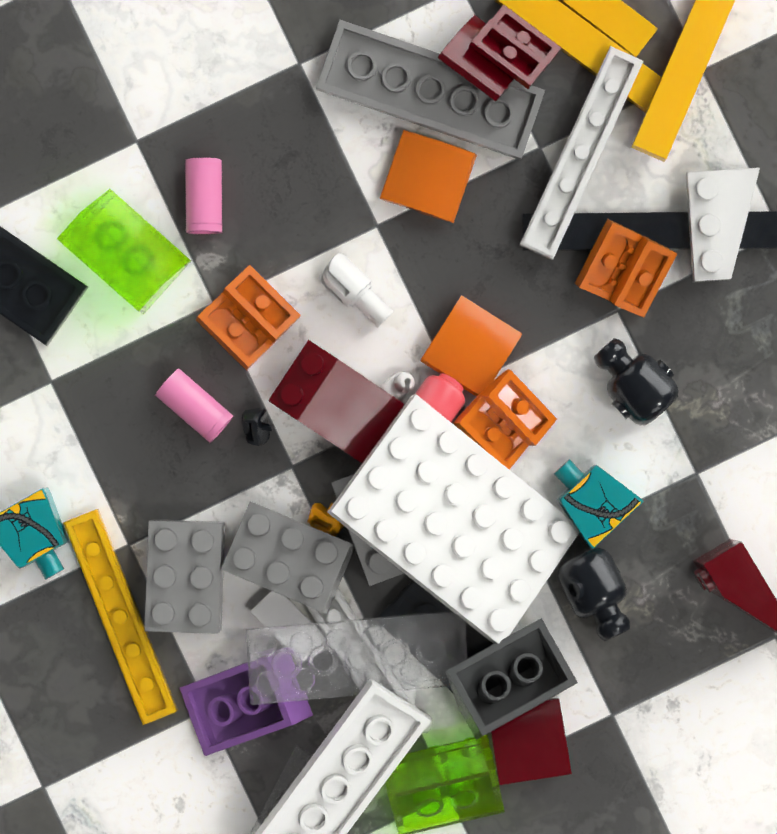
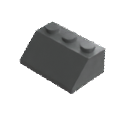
(509, 678)

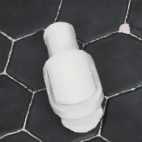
(354, 288)

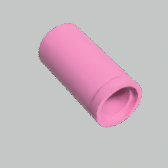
(203, 195)
(194, 405)

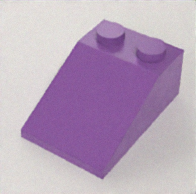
(224, 715)

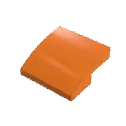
(428, 176)
(625, 268)
(248, 317)
(471, 346)
(505, 419)

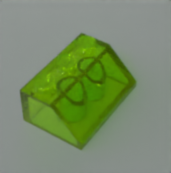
(124, 250)
(444, 786)

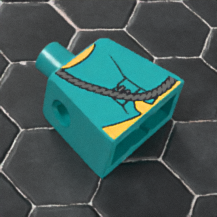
(594, 501)
(32, 532)

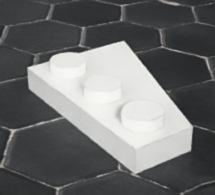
(717, 219)

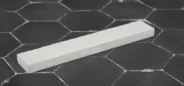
(581, 153)

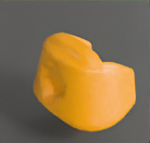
(323, 521)

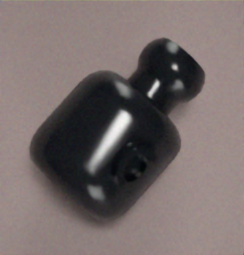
(638, 385)
(595, 589)

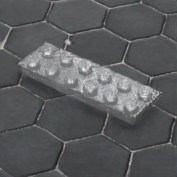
(343, 655)

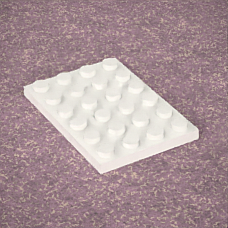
(455, 520)

